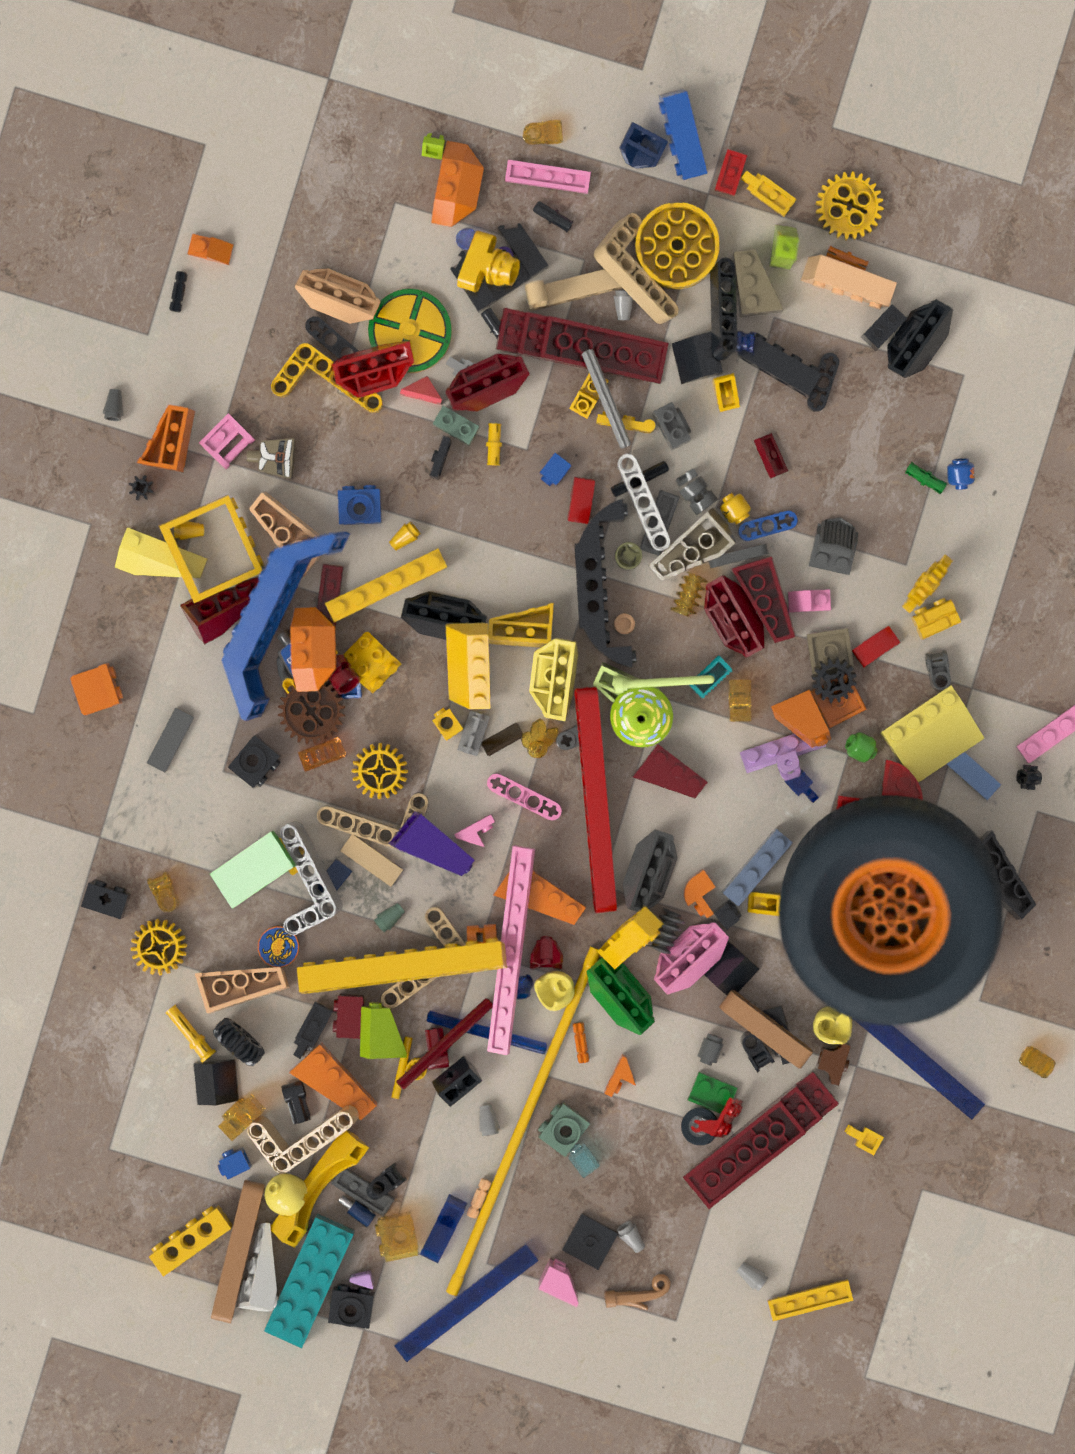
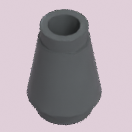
(113, 407)

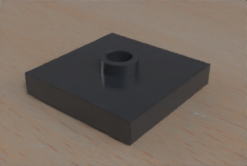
(439, 458)
(590, 1241)

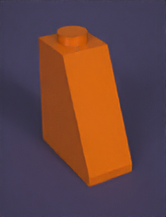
(803, 719)

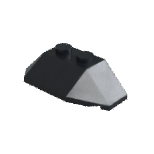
(919, 338)
(432, 611)

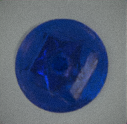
(465, 238)

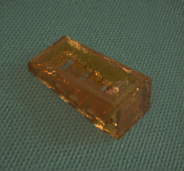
(338, 747)

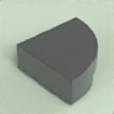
(686, 477)

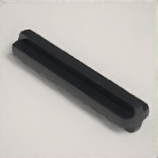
(648, 474)

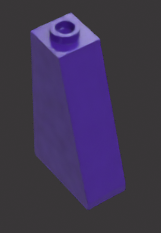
(428, 843)

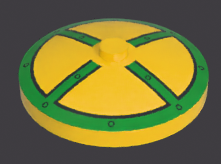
(414, 318)

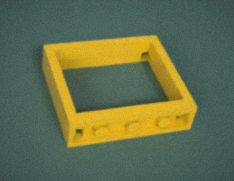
(240, 526)

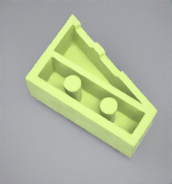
(604, 682)

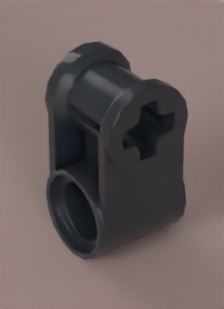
(758, 1054)
(387, 1180)

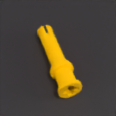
(196, 1041)

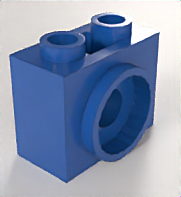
(349, 498)

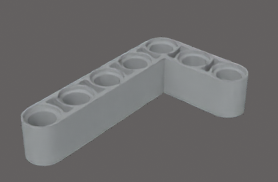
(310, 880)

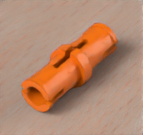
(846, 258)

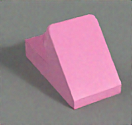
(809, 600)
(470, 833)

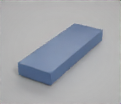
(974, 775)

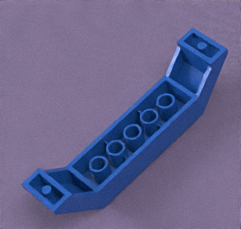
(264, 615)

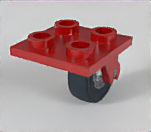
(702, 1126)

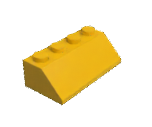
(468, 664)

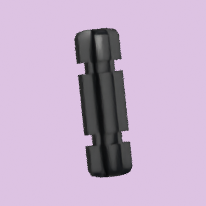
(178, 291)

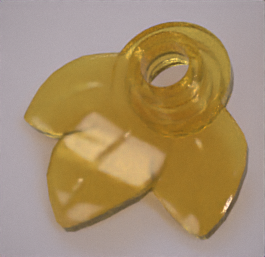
(538, 738)

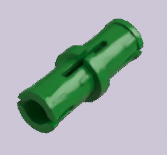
(925, 478)

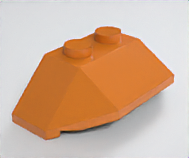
(457, 185)
(312, 649)

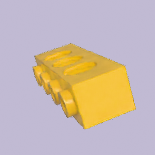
(166, 1263)

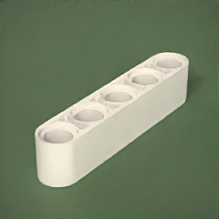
(643, 491)

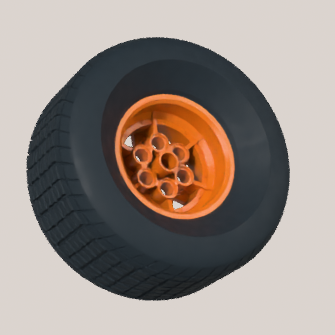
(855, 969)

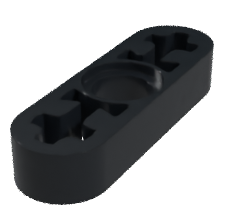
(822, 365)

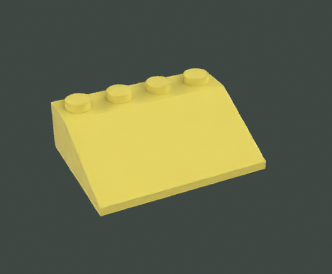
(933, 734)

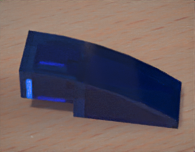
(443, 1228)

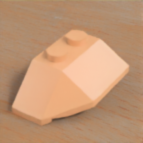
(337, 295)

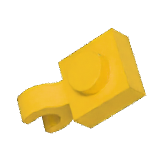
(866, 1140)

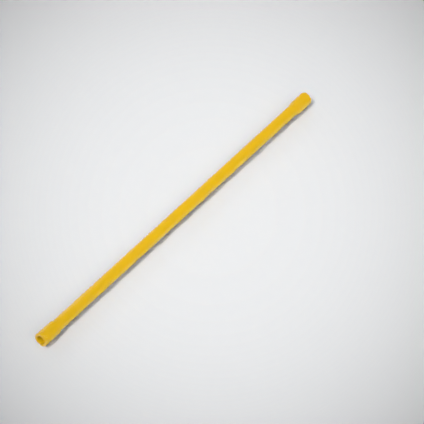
(458, 1277)

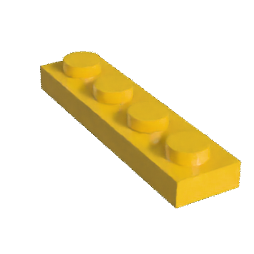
(810, 1300)

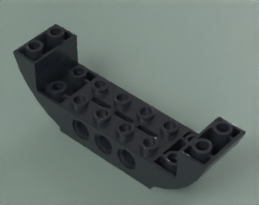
(589, 548)

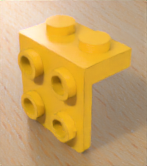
(371, 661)

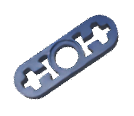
(784, 527)

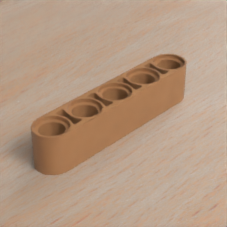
(766, 1029)

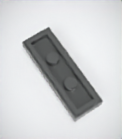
(666, 505)
(170, 740)
(356, 1187)

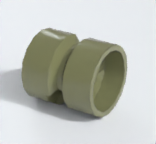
(628, 556)

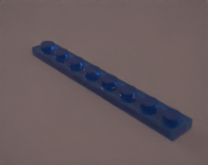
(925, 1067)
(466, 1302)

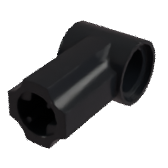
(295, 1095)

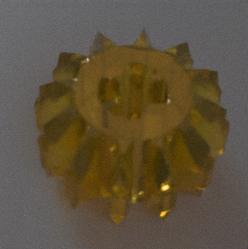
(1037, 1062)

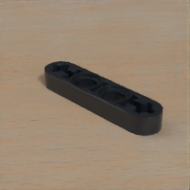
(338, 346)

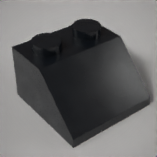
(696, 359)

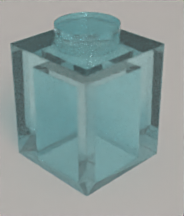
(583, 1159)

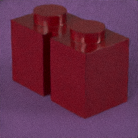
(348, 1016)

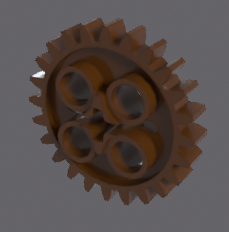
(296, 722)

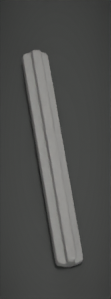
(606, 398)

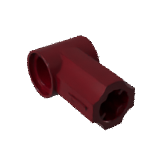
(433, 1036)

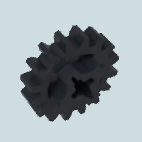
(829, 688)

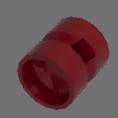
(344, 677)

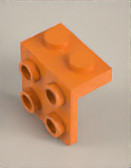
(97, 689)

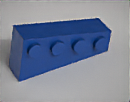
(683, 134)

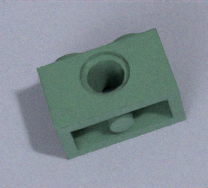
(456, 425)

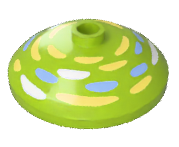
(646, 702)

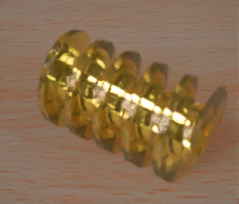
(689, 594)

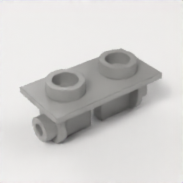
(473, 733)

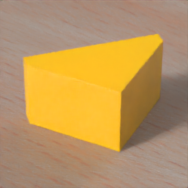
(726, 392)
(764, 903)

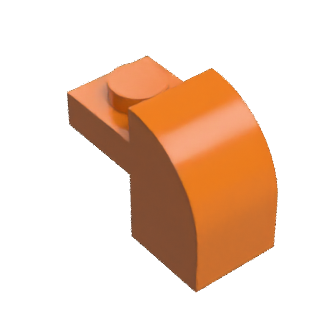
(695, 888)

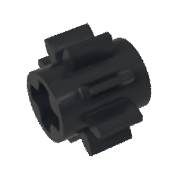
(135, 486)
(1029, 777)

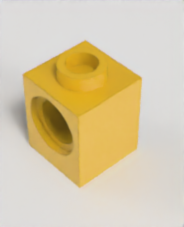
(447, 733)

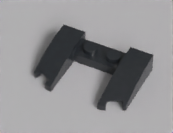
(531, 265)

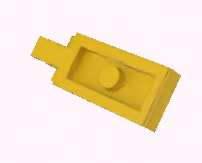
(769, 192)

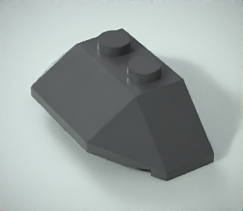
(649, 870)

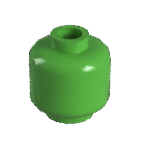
(861, 747)

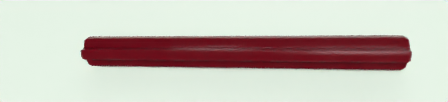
(445, 1043)

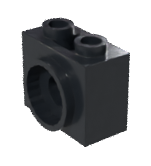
(267, 760)
(360, 1298)

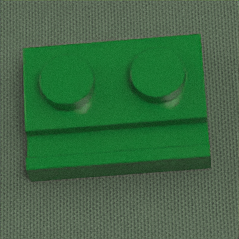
(711, 1092)

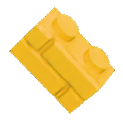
(935, 619)

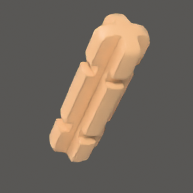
(478, 1198)

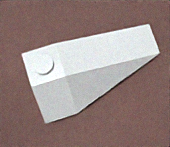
(260, 1287)

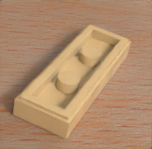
(371, 860)

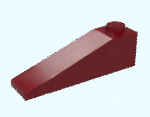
(218, 612)

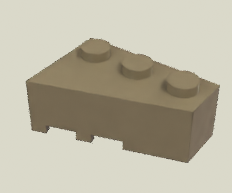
(753, 286)

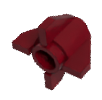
(546, 954)

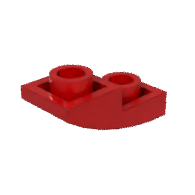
(581, 500)
(876, 646)

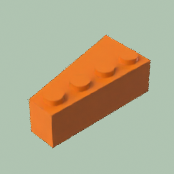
(547, 899)
(331, 1079)

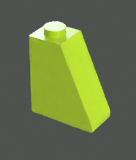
(379, 1033)

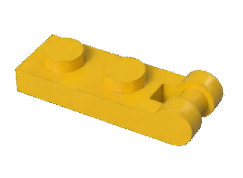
(629, 423)

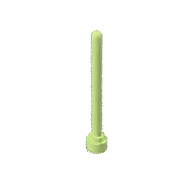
(621, 684)

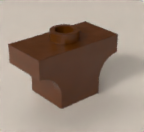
(834, 1062)

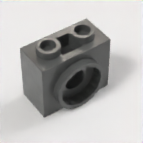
(672, 425)

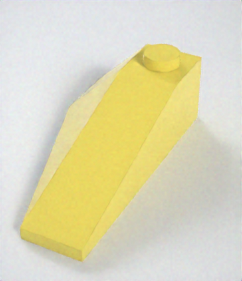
(151, 557)

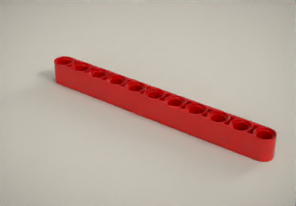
(595, 799)

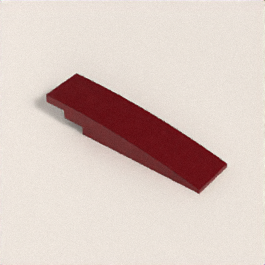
(566, 340)
(761, 1140)

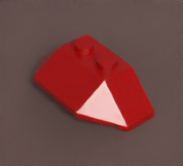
(373, 368)

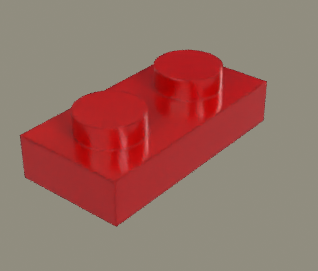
(730, 172)

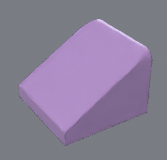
(363, 1279)

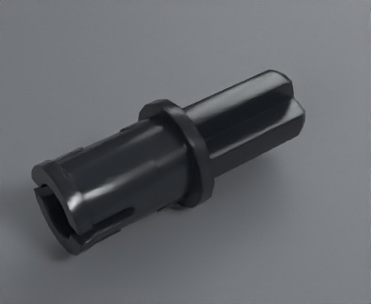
(553, 216)
(492, 321)

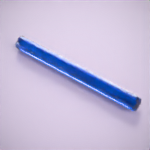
(483, 1031)

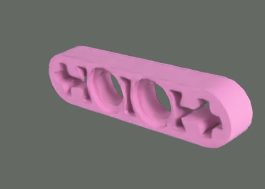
(523, 798)

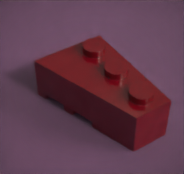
(669, 773)

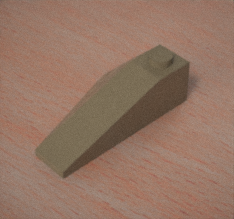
(699, 544)

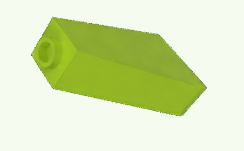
(784, 247)

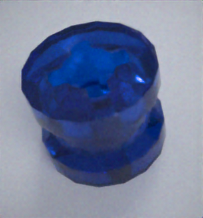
(746, 341)

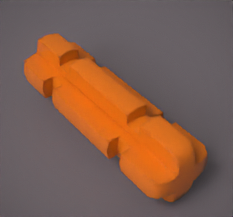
(580, 1041)

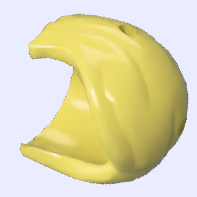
(554, 990)
(832, 1026)

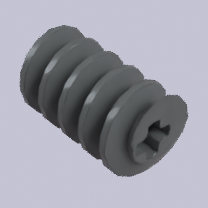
(667, 930)

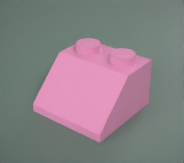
(558, 1282)

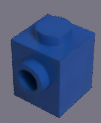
(234, 1163)

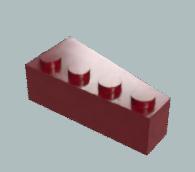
(765, 592)

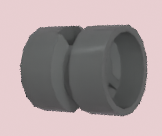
(694, 489)

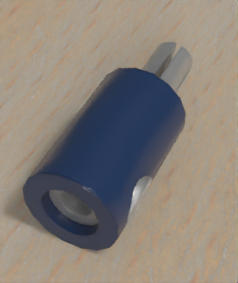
(358, 1211)

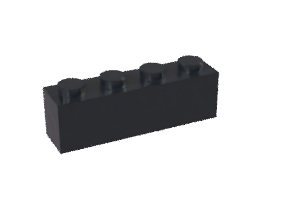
(782, 367)

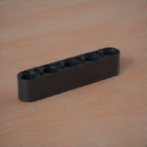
(719, 316)

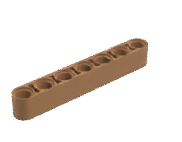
(238, 1251)

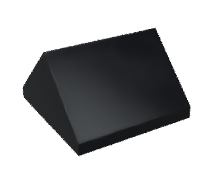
(731, 970)
(216, 1082)

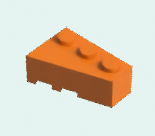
(170, 441)

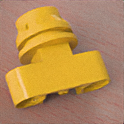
(483, 261)

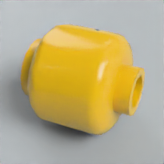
(735, 508)

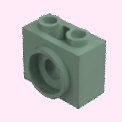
(562, 1116)

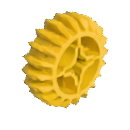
(379, 789)
(161, 955)

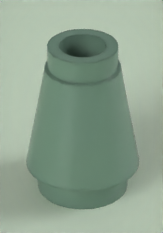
(389, 917)

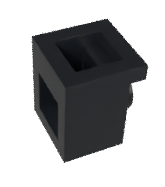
(727, 914)

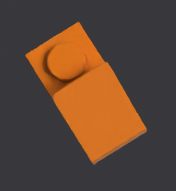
(210, 249)
(621, 1071)

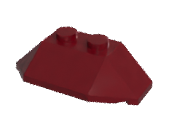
(487, 382)
(734, 616)

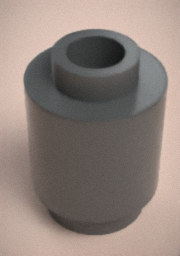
(710, 1049)

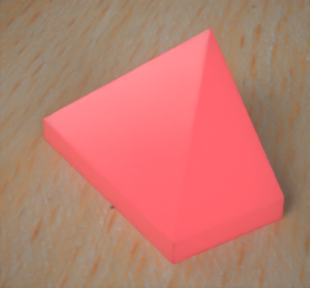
(422, 390)

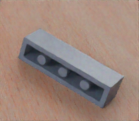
(756, 867)

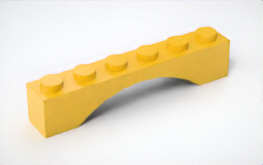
(385, 585)
(342, 1154)

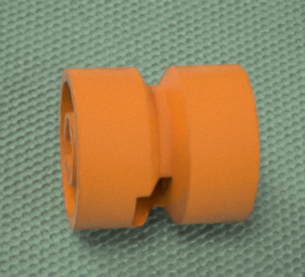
(488, 932)

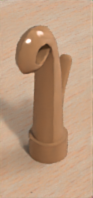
(634, 1298)

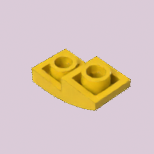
(586, 398)

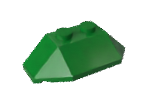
(621, 996)

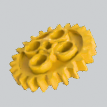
(843, 224)
(927, 583)

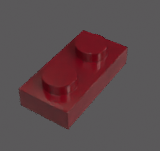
(770, 455)

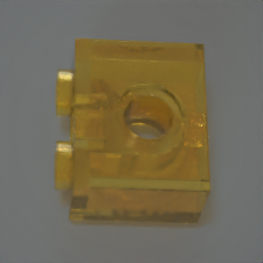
(240, 1116)
(391, 1247)

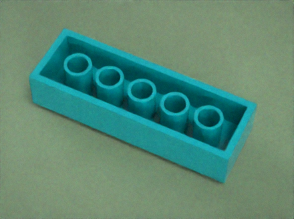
(309, 1280)

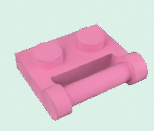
(221, 436)

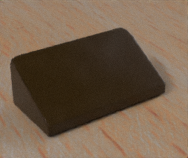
(502, 739)

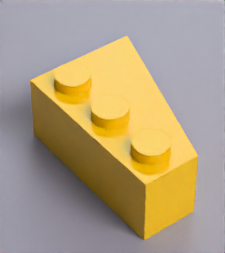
(523, 628)
(630, 937)

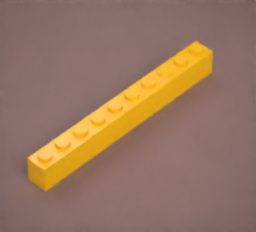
(402, 967)

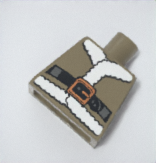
(275, 457)

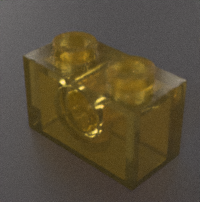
(739, 700)

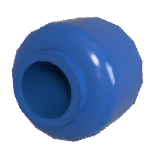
(961, 473)

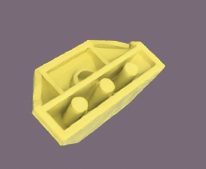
(554, 677)

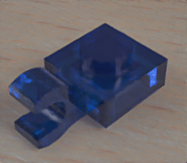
(801, 785)

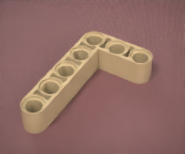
(629, 274)
(567, 290)
(377, 827)
(436, 926)
(305, 1143)

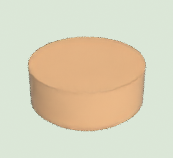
(624, 623)

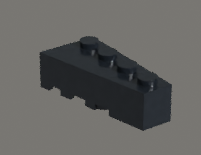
(1014, 892)

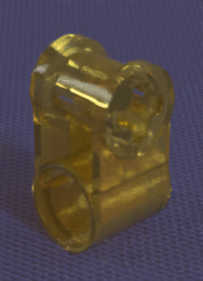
(548, 132)
(163, 890)

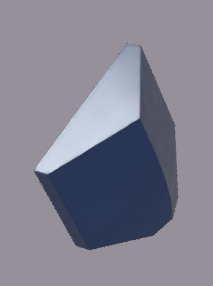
(641, 147)

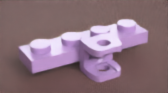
(780, 751)

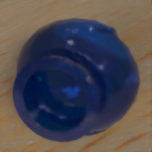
(524, 986)

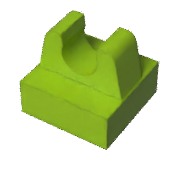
(433, 147)

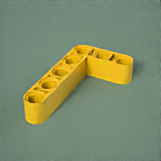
(328, 375)

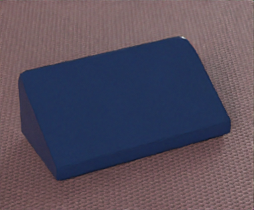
(338, 874)

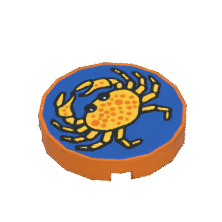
(278, 947)

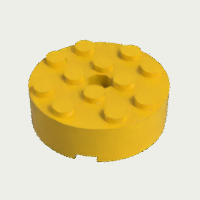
(672, 267)

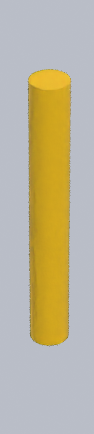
(401, 1067)

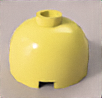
(285, 1194)

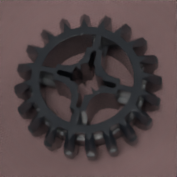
(238, 1042)

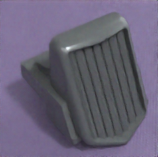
(834, 546)

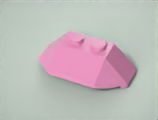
(690, 957)

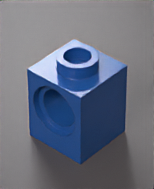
(554, 470)

